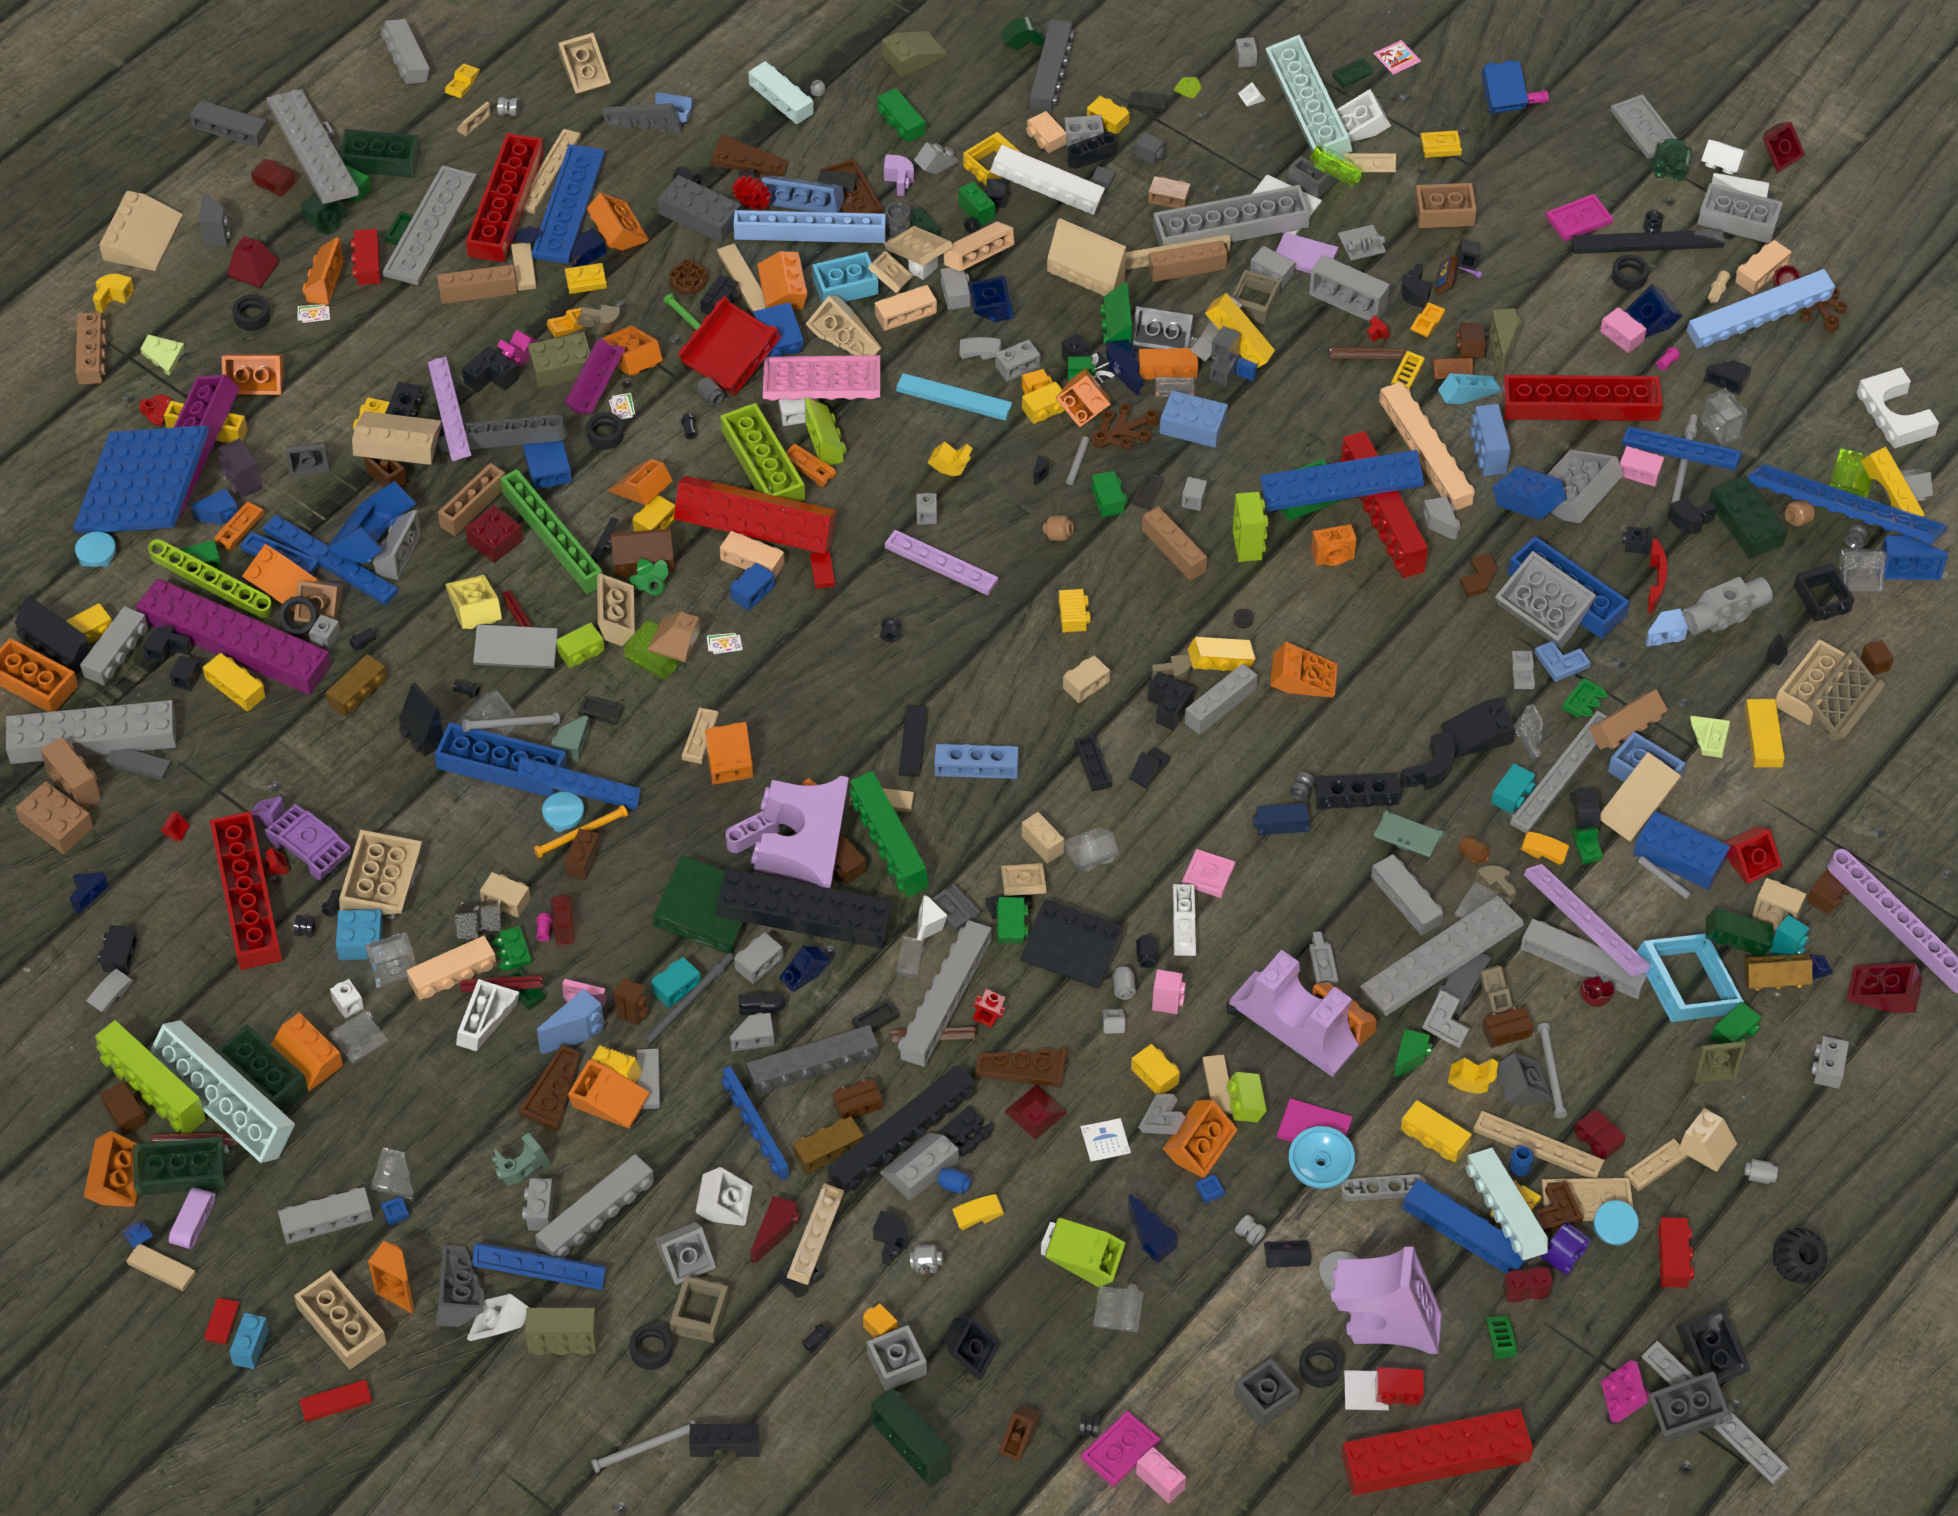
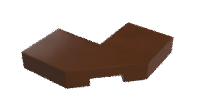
(1485, 572)

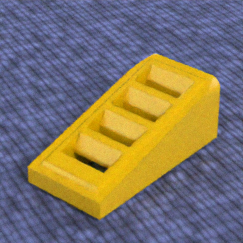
(1411, 358)

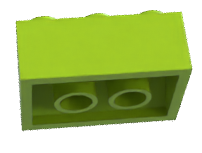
(823, 432)

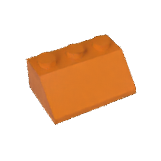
(616, 222)
(324, 273)
(782, 280)
(255, 373)
(1360, 1022)
(307, 1050)
(1201, 1138)
(111, 1172)
(391, 1276)

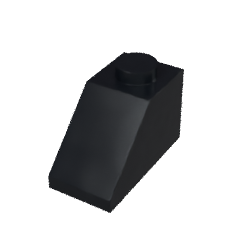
(1728, 375)

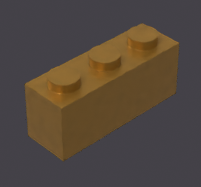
(356, 685)
(1778, 971)
(826, 1145)

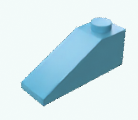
(1467, 388)

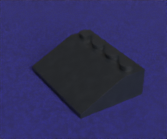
(1072, 943)

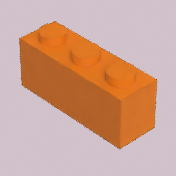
(1167, 363)

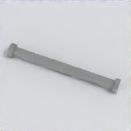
(467, 725)
(1560, 1111)
(641, 1447)

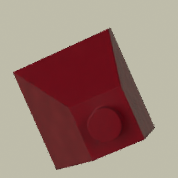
(1783, 145)
(252, 262)
(1035, 1112)

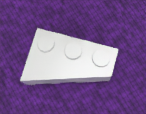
(485, 1012)

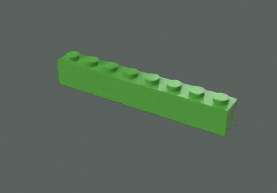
(551, 530)

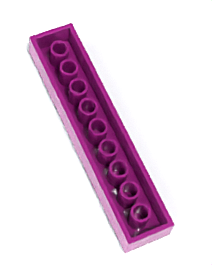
(235, 636)

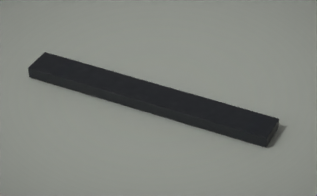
(1647, 241)

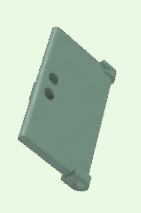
(1411, 834)

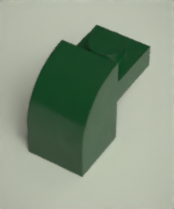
(1021, 31)

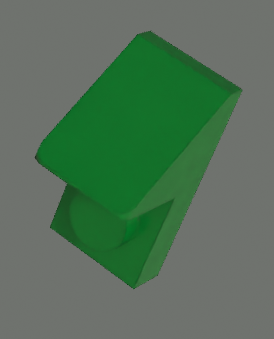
(1587, 844)

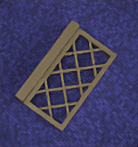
(1855, 706)

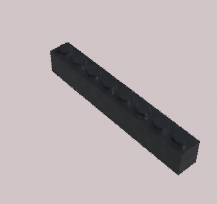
(901, 1129)

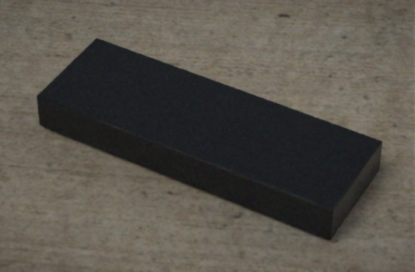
(1093, 763)

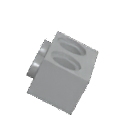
(1082, 128)

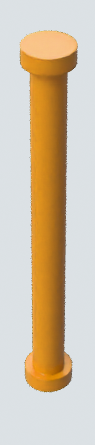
(621, 812)

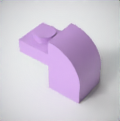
(899, 170)

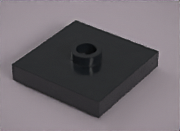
(604, 541)

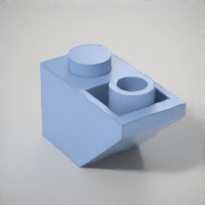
(1667, 628)

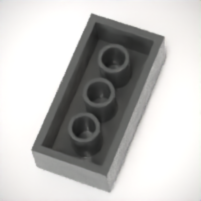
(698, 208)

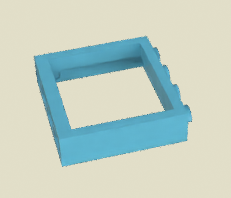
(1665, 988)

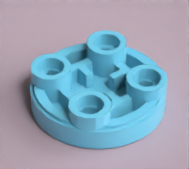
(95, 549)
(563, 811)
(1615, 1222)

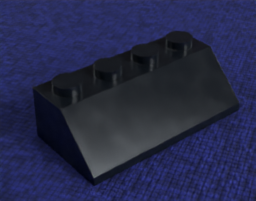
(51, 635)

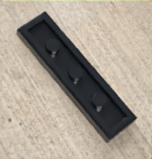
(912, 740)

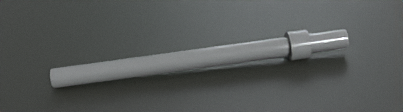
(1690, 433)

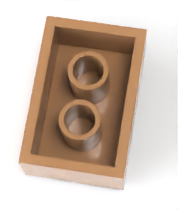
(1445, 205)
(71, 773)
(54, 817)

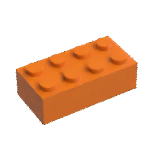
(35, 676)

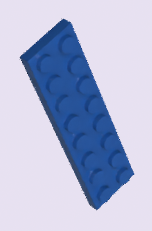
(568, 203)
(1342, 480)

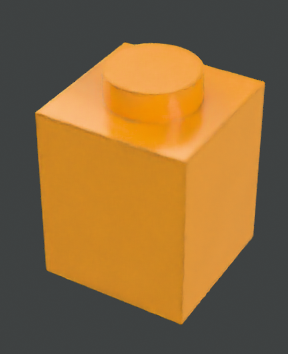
(879, 1321)

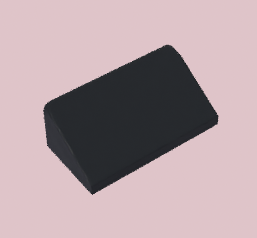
(1287, 1254)

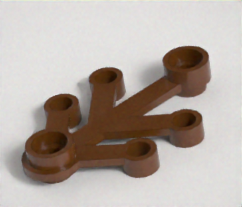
(1831, 321)
(1103, 437)

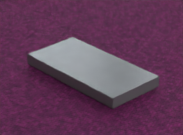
(1642, 123)
(515, 646)

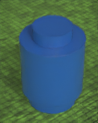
(1521, 1161)
(955, 1180)

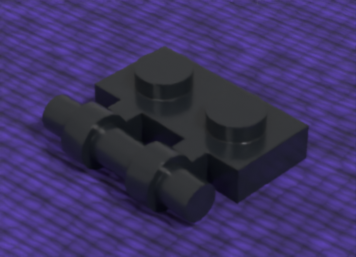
(963, 1126)

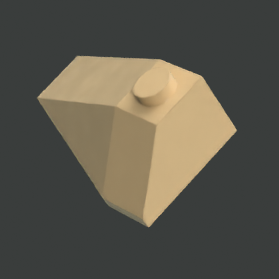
(842, 327)

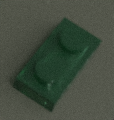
(1352, 72)
(922, 220)

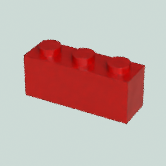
(366, 257)
(1675, 1252)

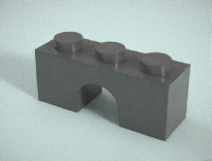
(1226, 349)

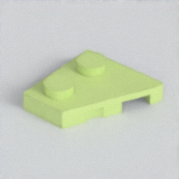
(162, 352)
(1710, 735)

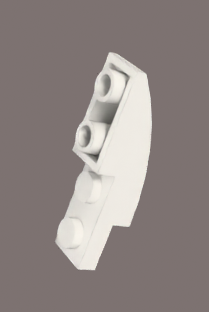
(1184, 920)

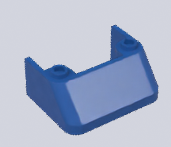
(368, 522)

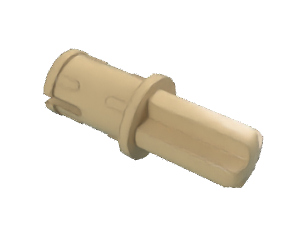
(1718, 286)

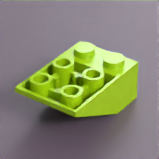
(1085, 1251)

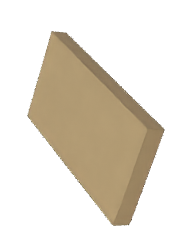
(918, 245)
(1639, 797)
(1593, 1192)

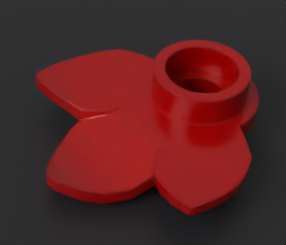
(155, 408)

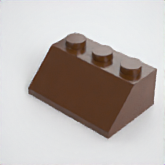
(648, 545)

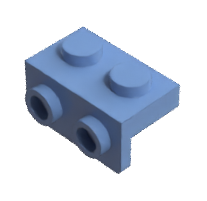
(682, 104)

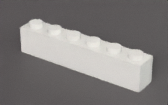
(1047, 179)

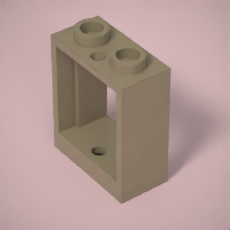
(1254, 311)
(693, 1328)

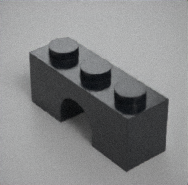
(740, 1438)

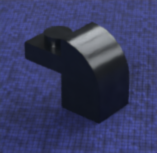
(1414, 289)
(1689, 518)
(163, 641)
(1586, 807)
(893, 1232)
(796, 1288)

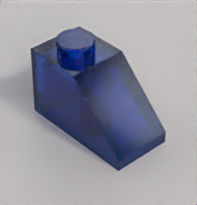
(587, 248)

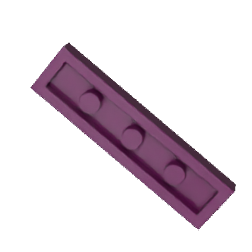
(593, 376)

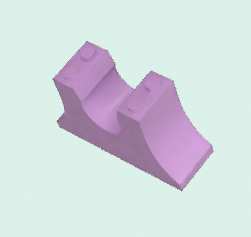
(815, 817)
(1300, 1020)
(1388, 1301)

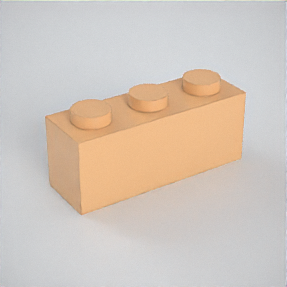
(1762, 266)
(905, 307)
(745, 552)

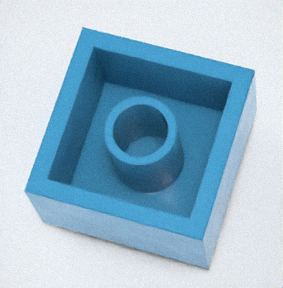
(356, 930)

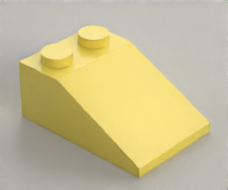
(474, 601)

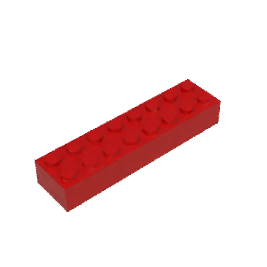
(505, 198)
(1581, 397)
(755, 514)
(1389, 515)
(245, 890)
(1436, 1452)

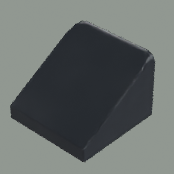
(1041, 470)
(1777, 651)

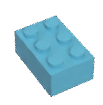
(845, 278)

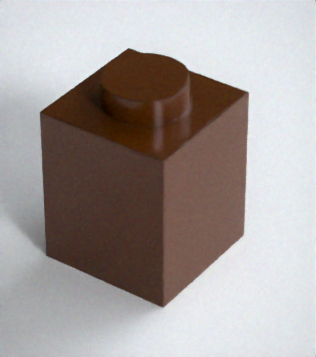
(1877, 657)

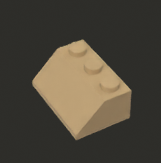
(615, 609)

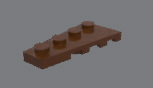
(741, 156)
(1024, 1067)
(550, 1093)

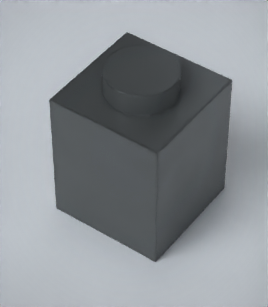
(1150, 148)

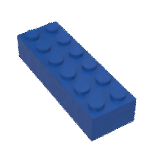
(1608, 606)
(493, 757)

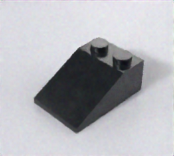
(421, 721)
(1481, 728)
(1713, 1345)

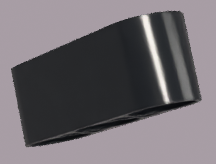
(1092, 150)

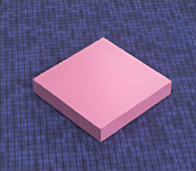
(1209, 873)

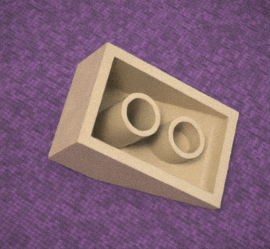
(583, 63)

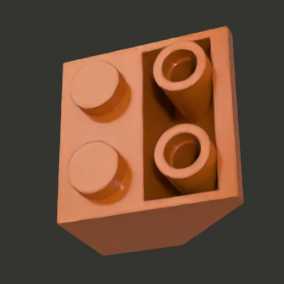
(1083, 398)

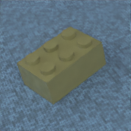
(558, 359)
(561, 1330)

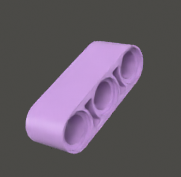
(745, 835)
(192, 1218)

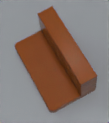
(1457, 365)

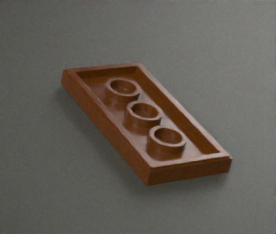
(863, 198)

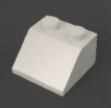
(1724, 156)
(724, 1197)
(498, 1316)

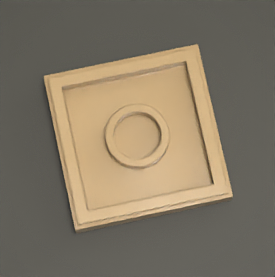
(890, 271)
(1023, 879)

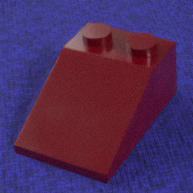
(1886, 987)

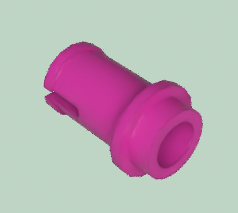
(1538, 97)
(1671, 355)
(543, 929)

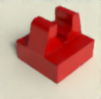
(1378, 330)
(175, 826)
(276, 862)

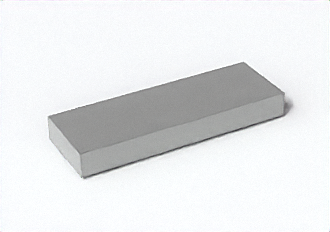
(649, 1079)

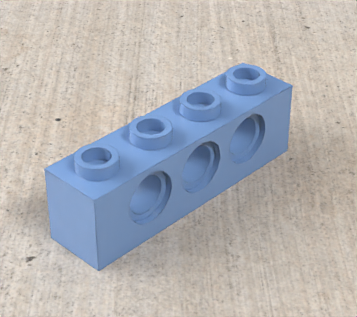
(962, 762)

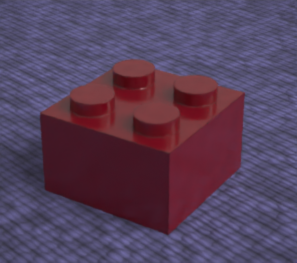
(494, 534)

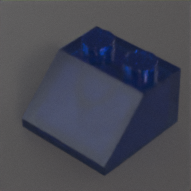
(991, 299)
(1654, 311)

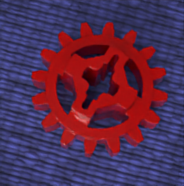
(751, 193)

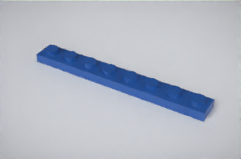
(339, 566)

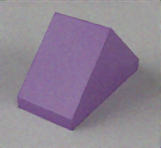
(268, 811)

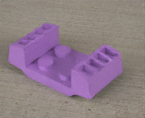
(309, 841)

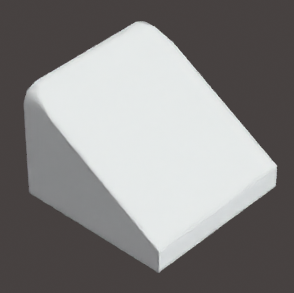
(1251, 95)

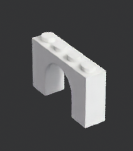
(1897, 428)

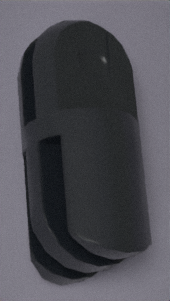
(760, 1003)

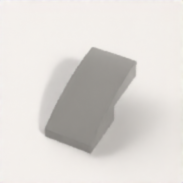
(981, 346)
(1522, 669)
(109, 989)

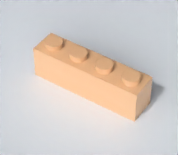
(979, 246)
(451, 968)

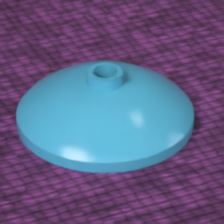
(1323, 1145)

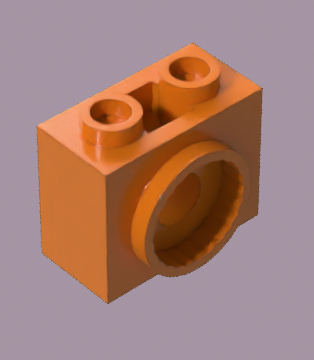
(1333, 545)

